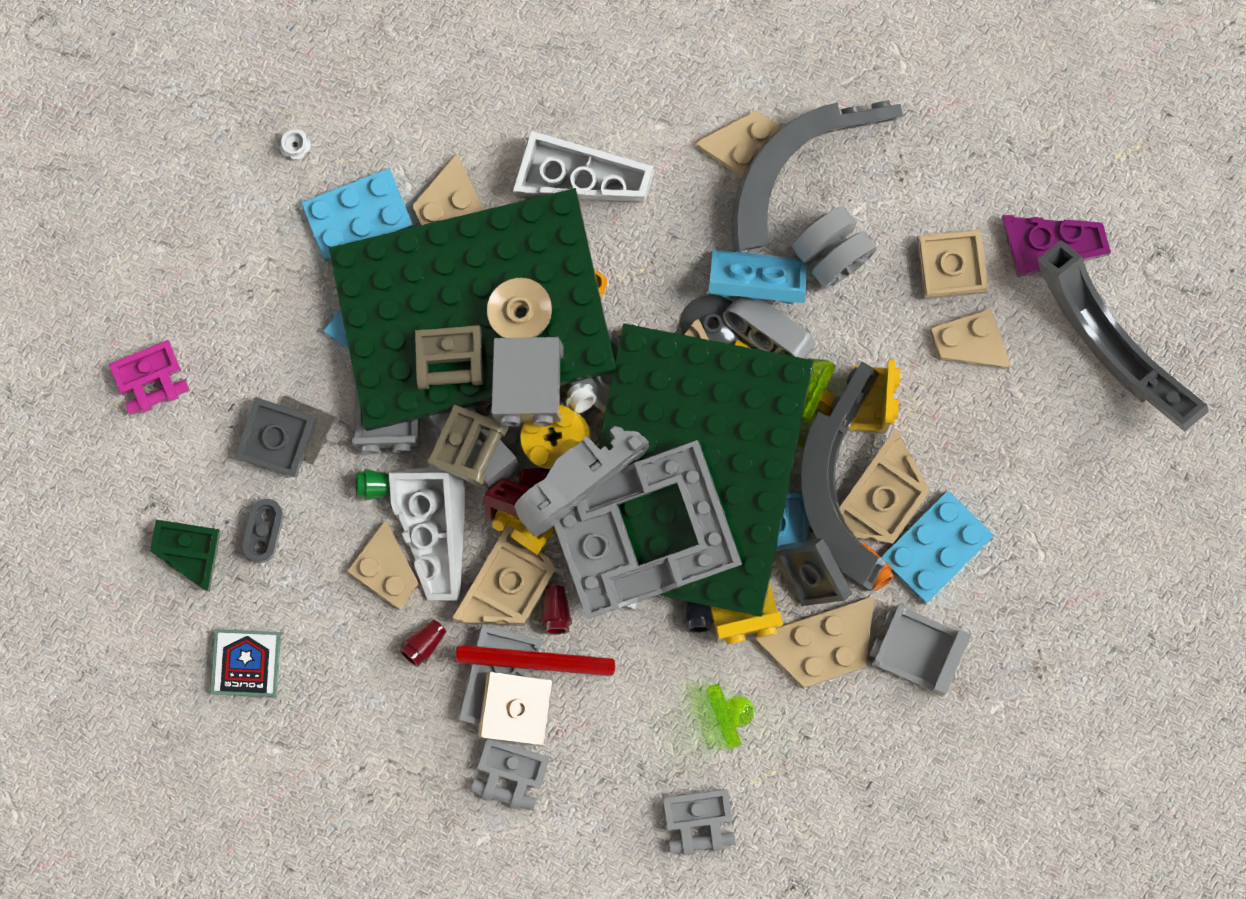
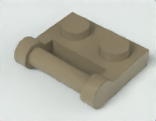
(449, 346)
(457, 443)

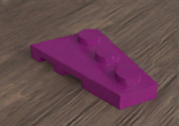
(1034, 236)

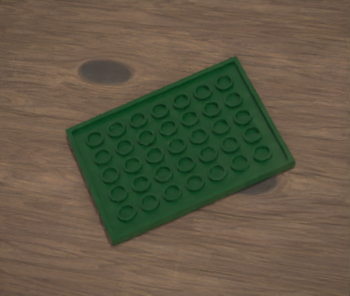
(444, 279)
(748, 422)

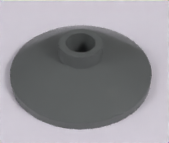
(710, 308)

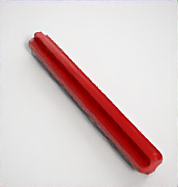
(534, 660)

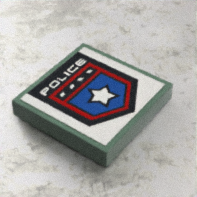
(245, 663)

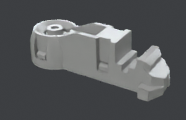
(576, 477)

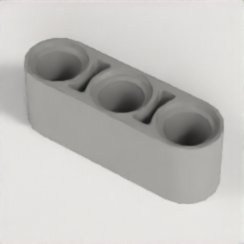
(767, 328)

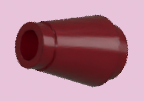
(555, 612)
(422, 643)

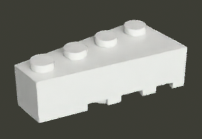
(560, 165)

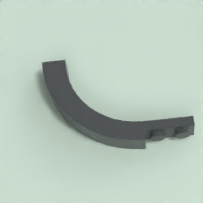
(756, 185)
(1110, 343)
(819, 480)

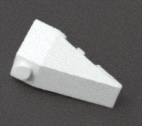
(433, 522)

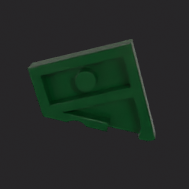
(187, 549)

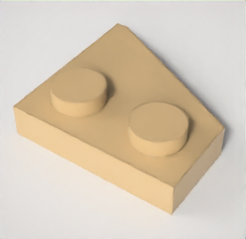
(739, 141)
(971, 340)
(385, 568)

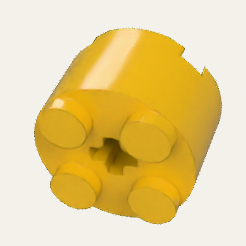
(536, 438)

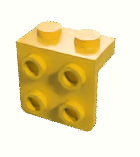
(879, 406)
(735, 625)

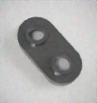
(262, 531)

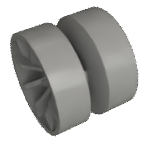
(828, 240)

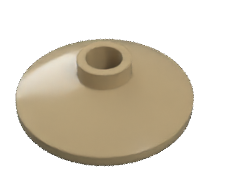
(512, 296)

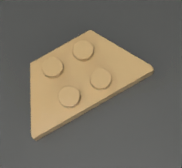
(447, 195)
(885, 494)
(506, 585)
(823, 644)

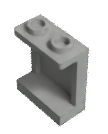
(526, 380)
(398, 437)
(919, 649)

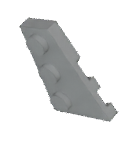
(475, 687)

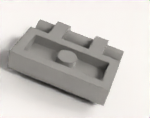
(513, 764)
(696, 811)

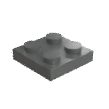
(276, 437)
(812, 572)

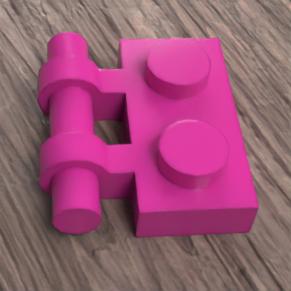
(146, 368)

